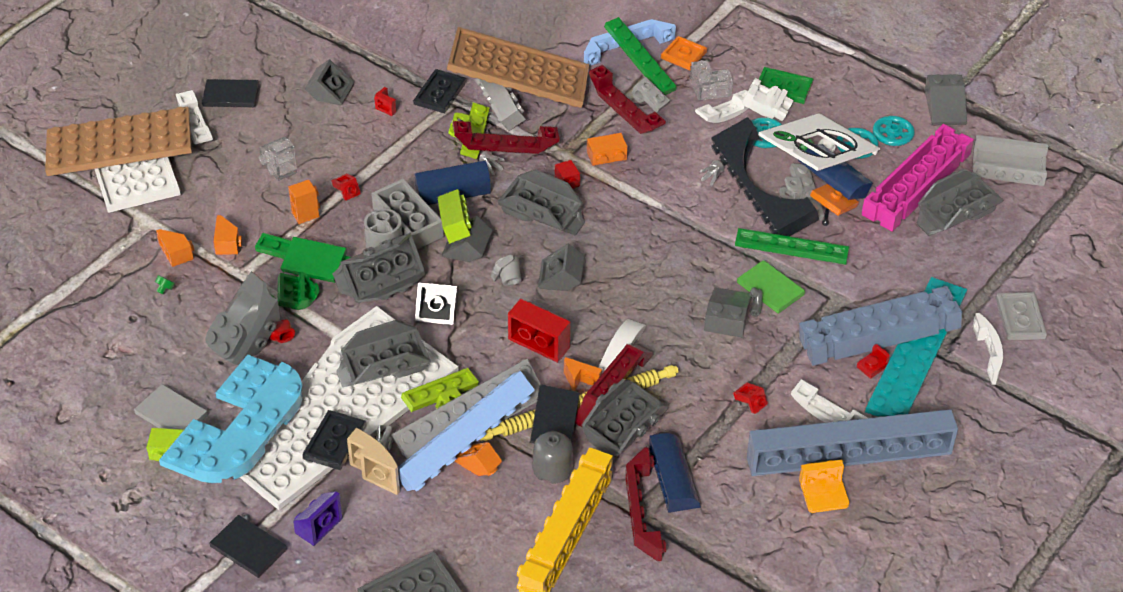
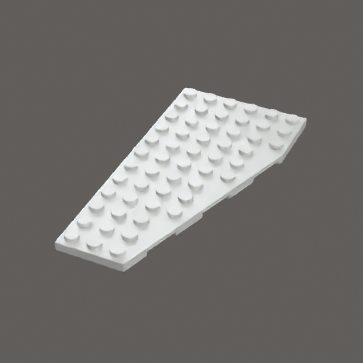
(282, 470)

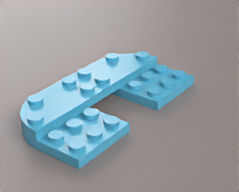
(268, 400)

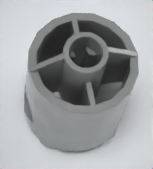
(381, 226)

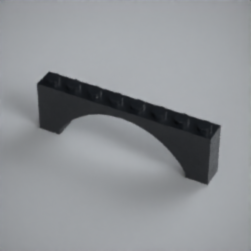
(782, 214)

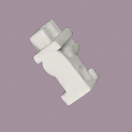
(767, 101)

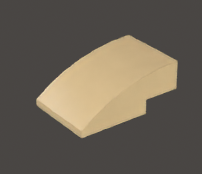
(373, 460)

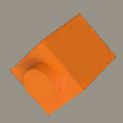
(226, 237)
(175, 247)
(479, 459)

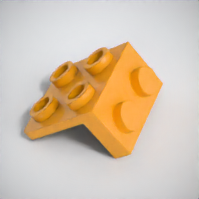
(823, 486)

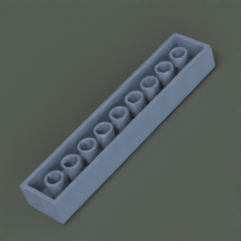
(852, 442)

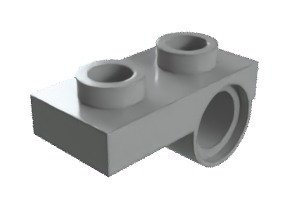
(649, 93)

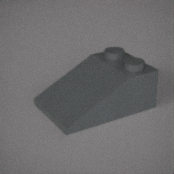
(946, 99)
(727, 312)

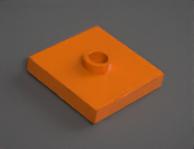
(683, 52)
(833, 199)

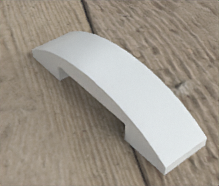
(724, 111)
(199, 131)
(985, 331)
(626, 334)
(819, 407)

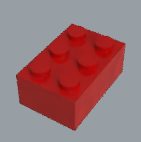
(539, 330)

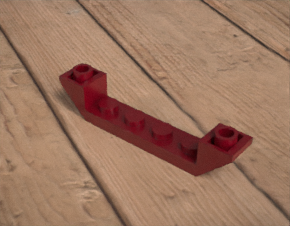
(603, 83)
(505, 143)
(619, 369)
(646, 541)

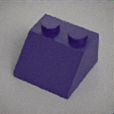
(319, 517)

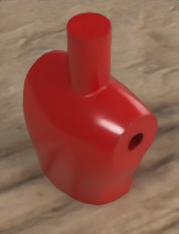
(283, 332)

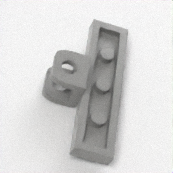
(801, 186)

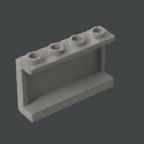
(1010, 160)

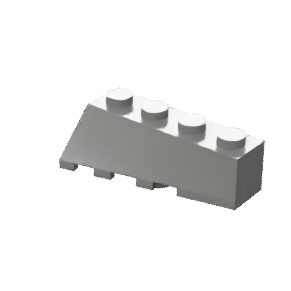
(503, 103)

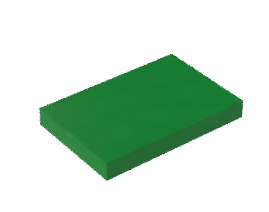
(796, 85)
(313, 258)

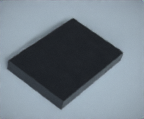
(440, 91)
(230, 93)
(554, 412)
(329, 441)
(248, 546)

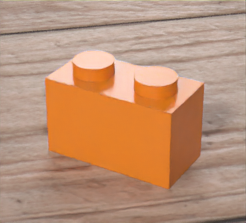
(606, 149)
(304, 201)

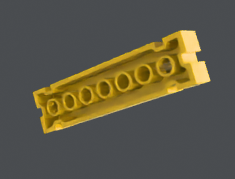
(566, 524)

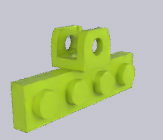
(478, 118)
(440, 390)

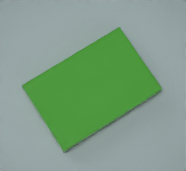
(777, 289)

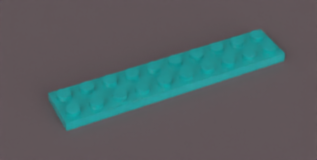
(909, 366)

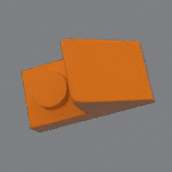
(580, 372)

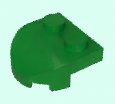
(296, 291)

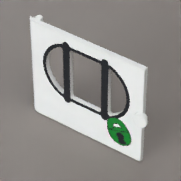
(789, 134)

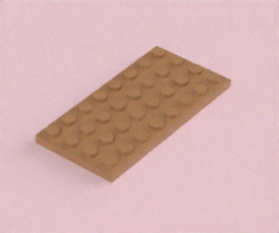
(518, 67)
(118, 141)

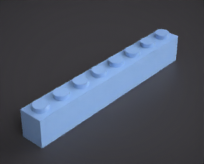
(463, 431)

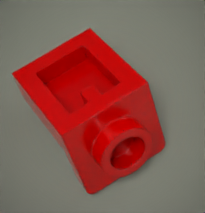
(384, 102)
(347, 185)
(874, 362)
(751, 395)

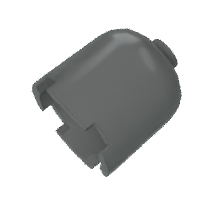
(552, 457)

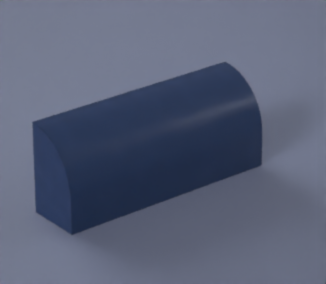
(842, 177)
(469, 179)
(673, 473)

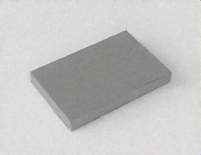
(1021, 316)
(169, 409)

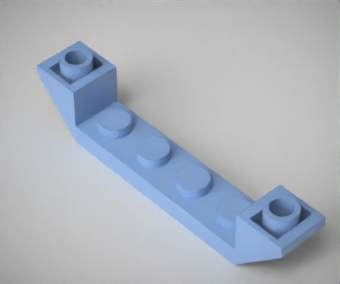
(660, 30)

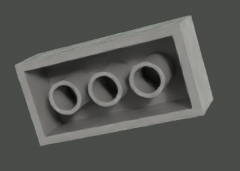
(414, 212)

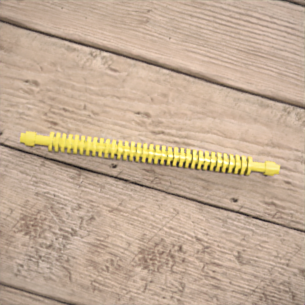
(525, 421)

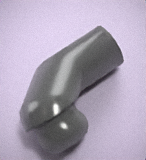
(757, 295)

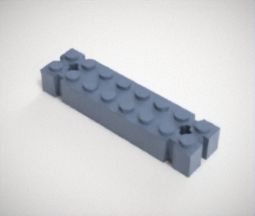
(880, 324)

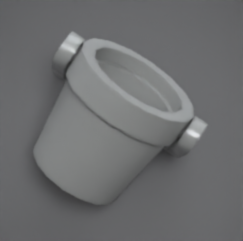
(508, 270)

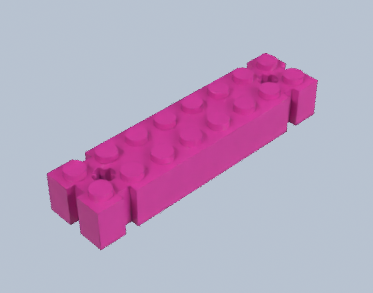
(914, 177)

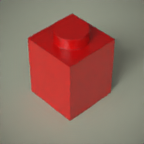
(568, 173)

